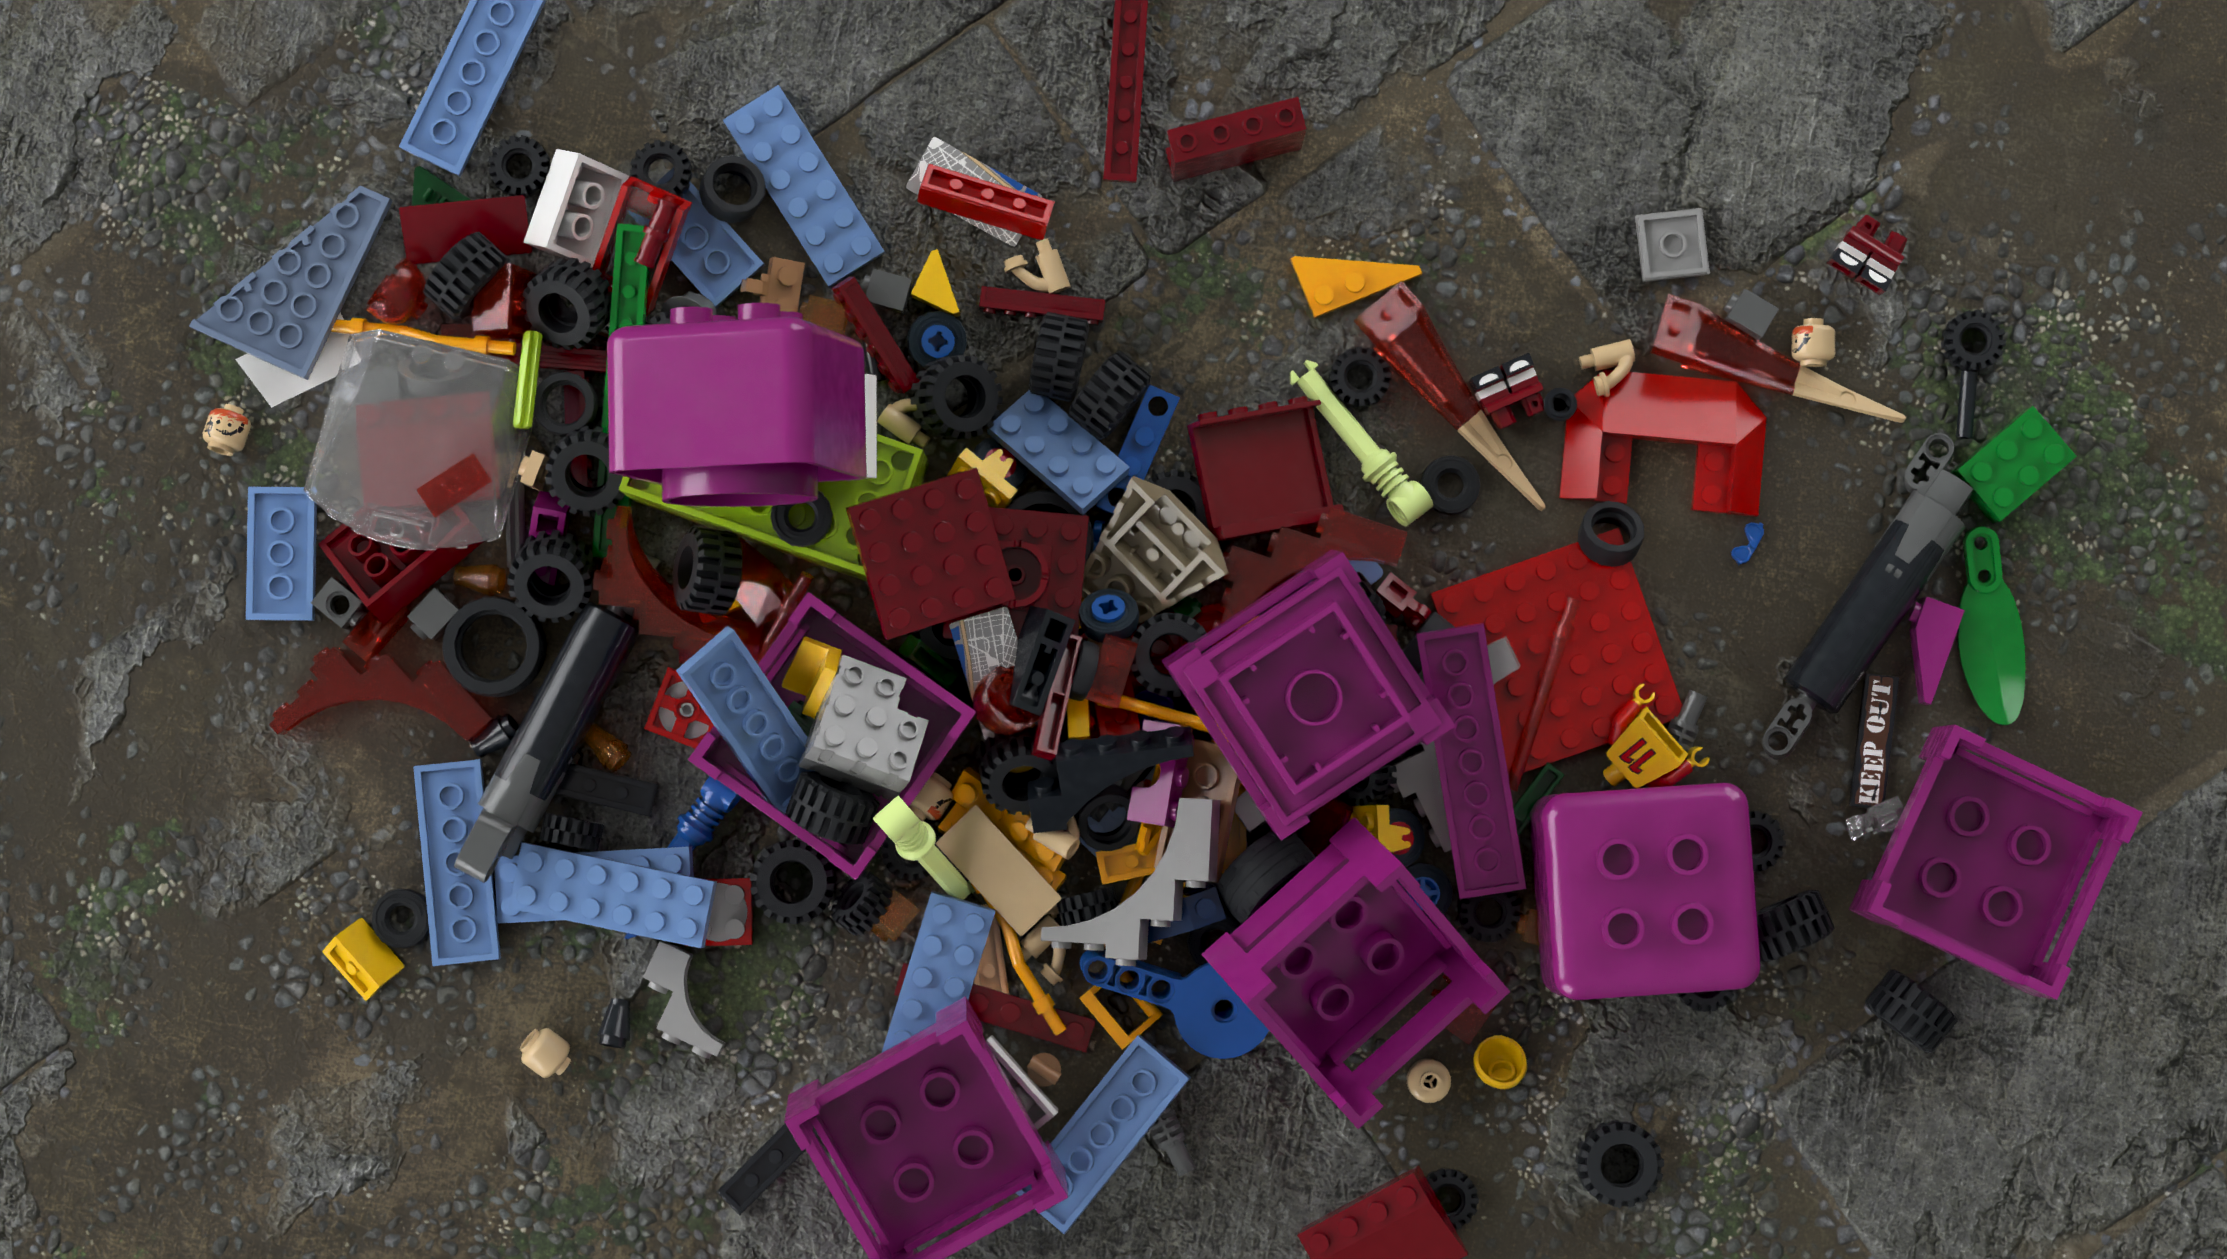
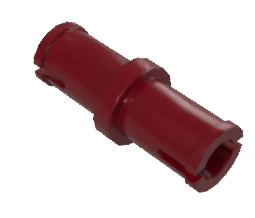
(656, 233)

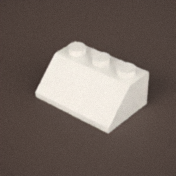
(574, 207)

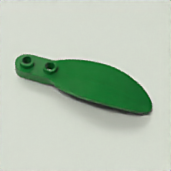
(1990, 633)

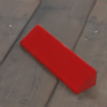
(985, 201)

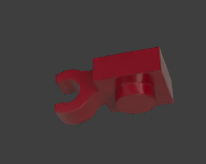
(1399, 599)

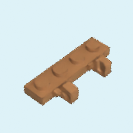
(779, 285)

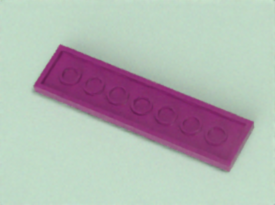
(1472, 762)

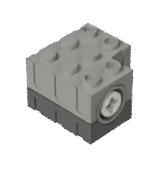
(862, 733)

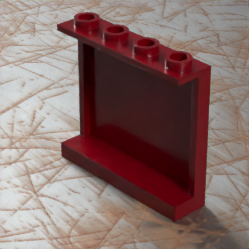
(1235, 139)
(1261, 469)

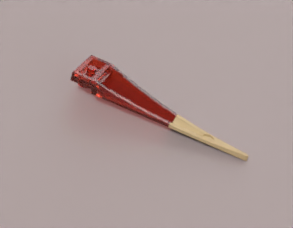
(1716, 347)
(1414, 349)

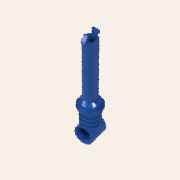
(697, 825)

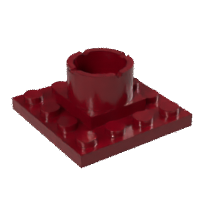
(1049, 555)

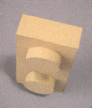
(533, 470)

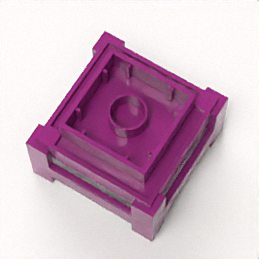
(1307, 692)
(919, 698)
(1994, 861)
(1343, 958)
(927, 1142)

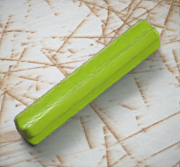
(527, 379)

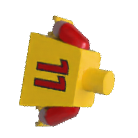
(1645, 749)

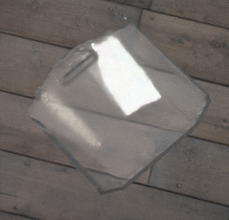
(401, 419)

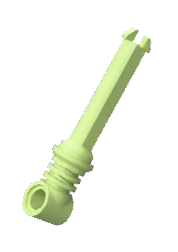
(1405, 499)
(916, 841)

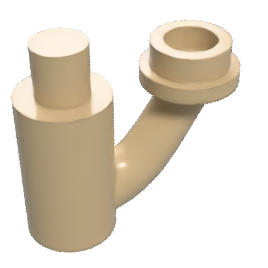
(1050, 265)
(1607, 356)
(901, 425)
(1061, 841)
(1034, 947)

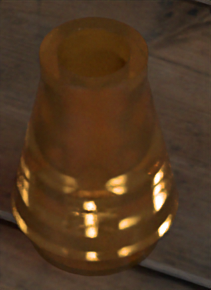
(486, 578)
(607, 748)

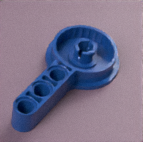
(1191, 1002)

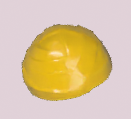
(1500, 1062)

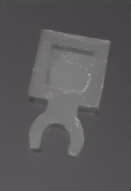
(1877, 819)

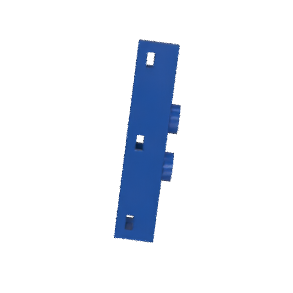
(1143, 440)

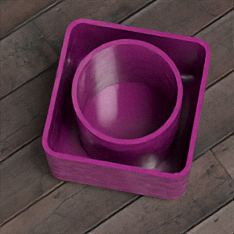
(736, 406)
(1645, 891)

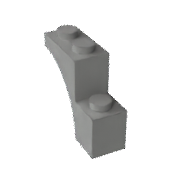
(679, 1022)

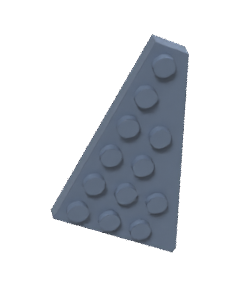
(296, 297)

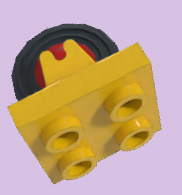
(998, 471)
(1394, 828)

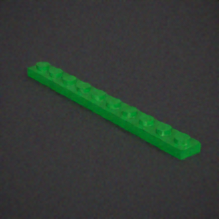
(627, 309)

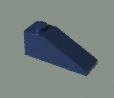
(1199, 909)

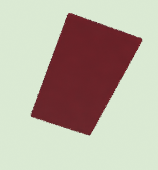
(435, 228)

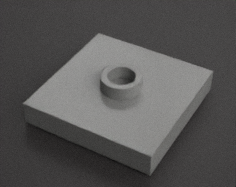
(1672, 244)

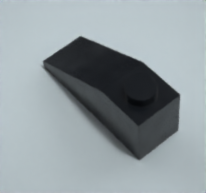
(1038, 657)

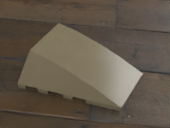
(1153, 551)

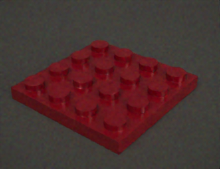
(930, 553)

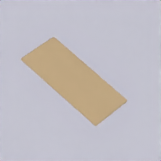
(998, 870)

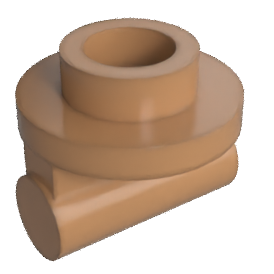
(1044, 1069)

